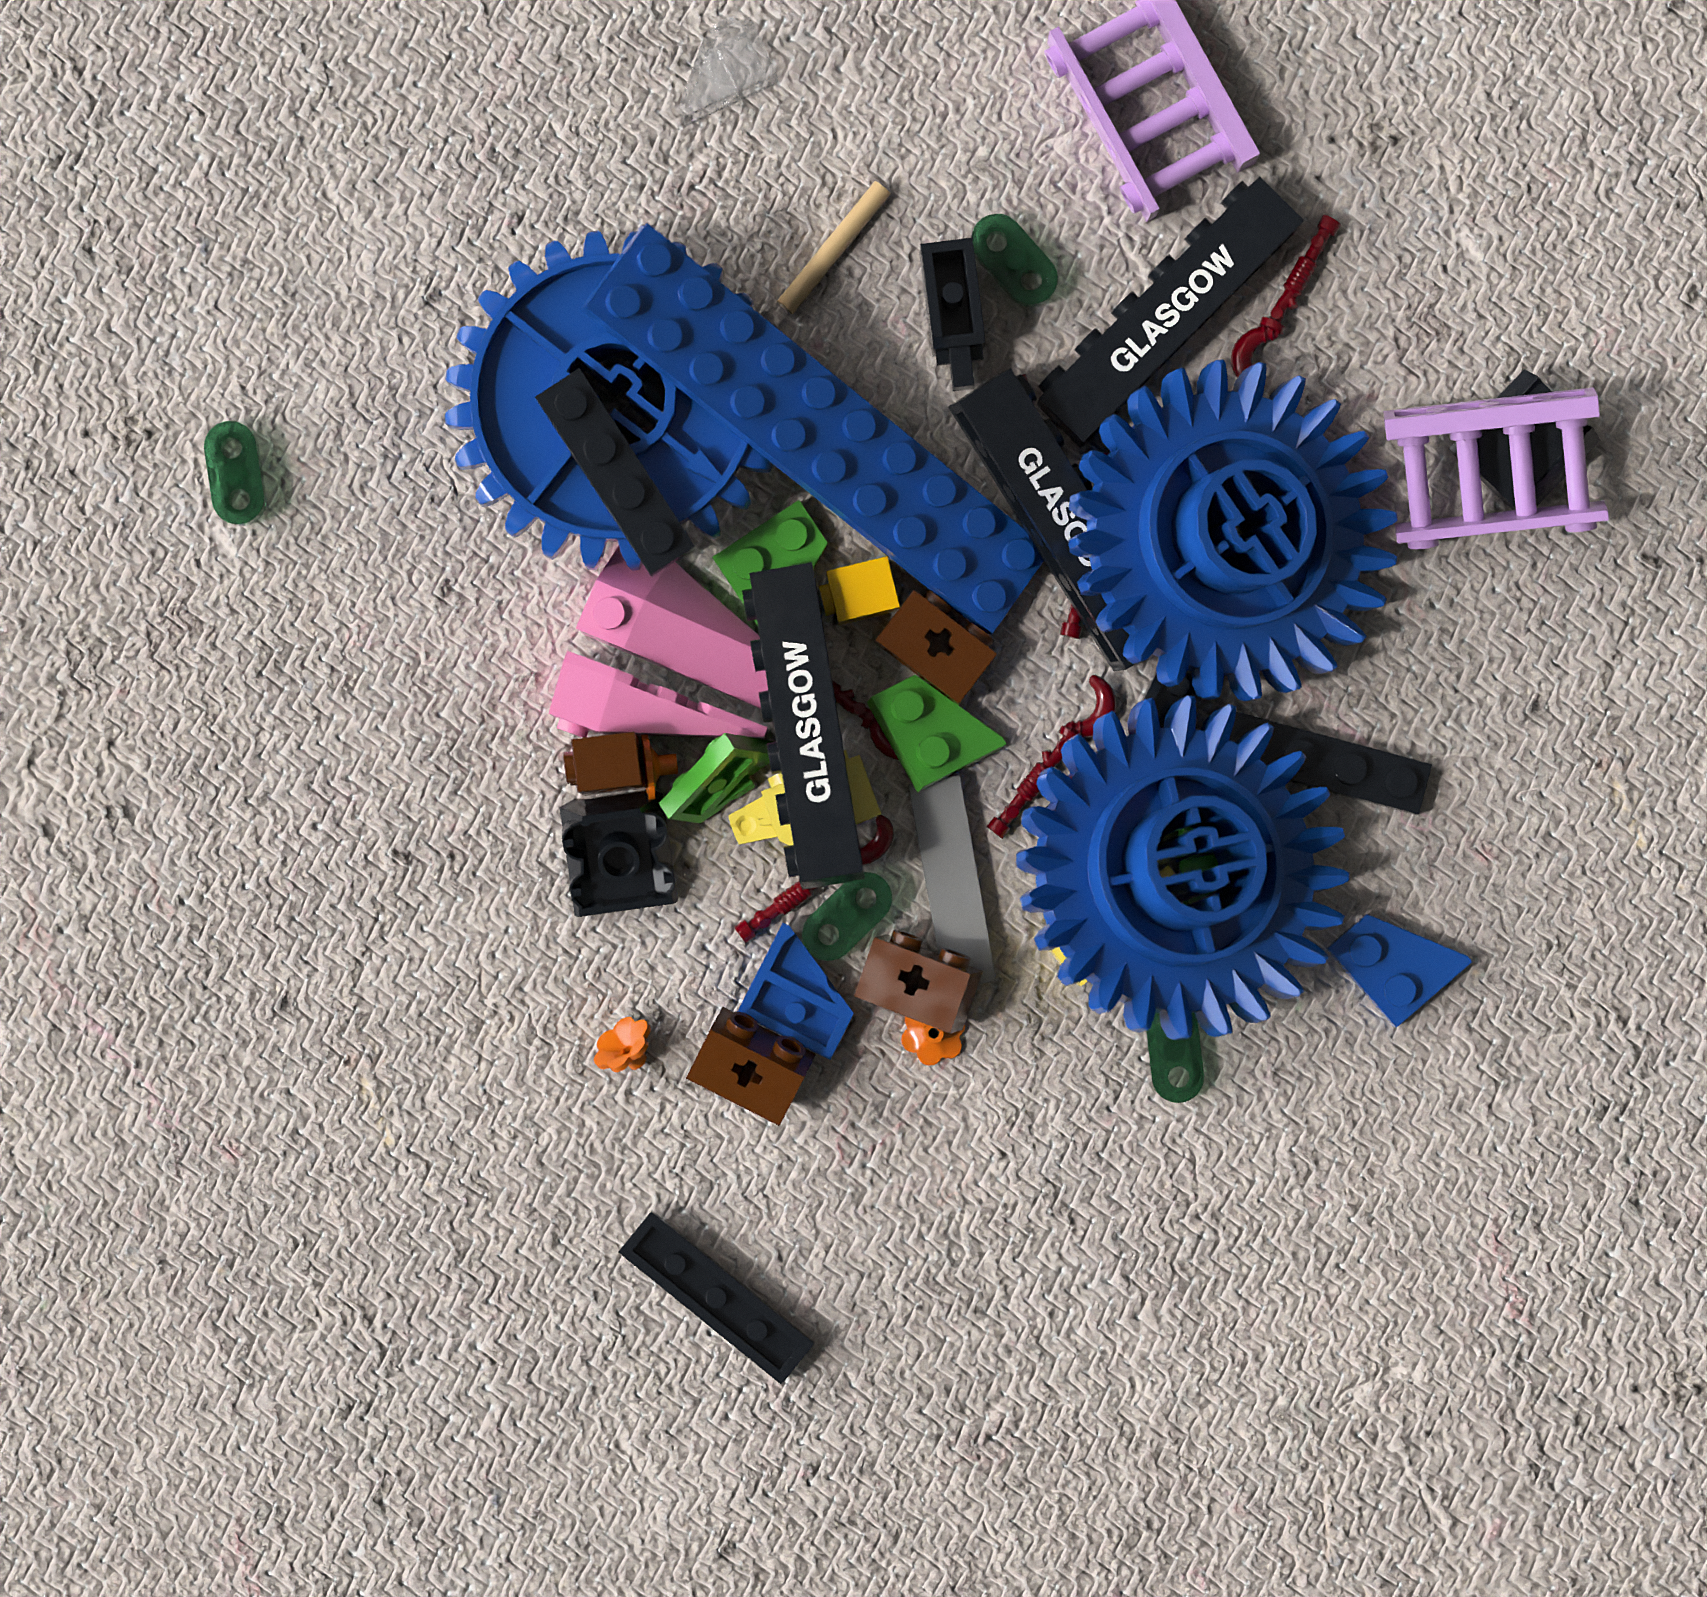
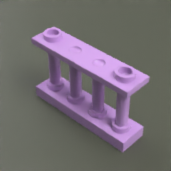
(1205, 98)
(1517, 419)

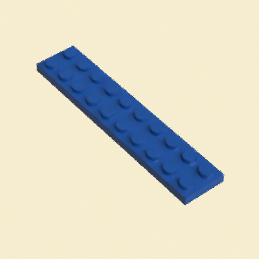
(814, 428)

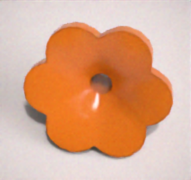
(656, 765)
(623, 1045)
(928, 1049)

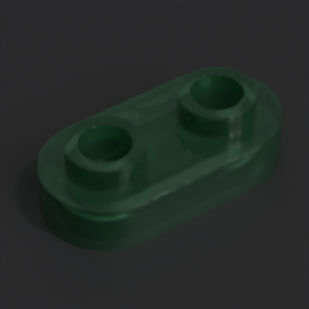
(1015, 260)
(235, 474)
(847, 916)
(1169, 1053)

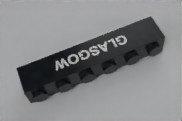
(1169, 311)
(1037, 483)
(805, 725)

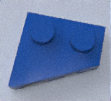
(1395, 966)
(797, 997)

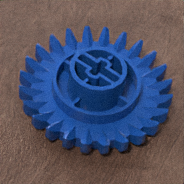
(536, 343)
(1170, 545)
(1126, 922)

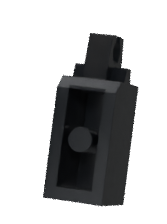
(953, 307)

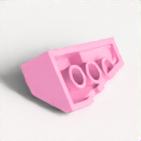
(673, 626)
(616, 702)

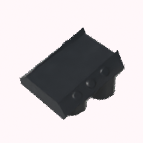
(1545, 448)
(618, 853)

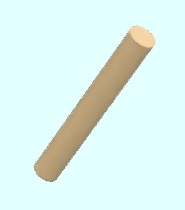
(833, 247)

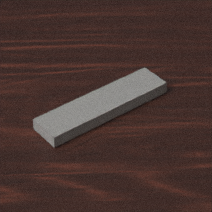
(952, 873)

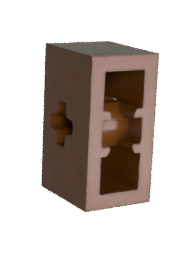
(907, 643)
(605, 764)
(889, 983)
(728, 1070)

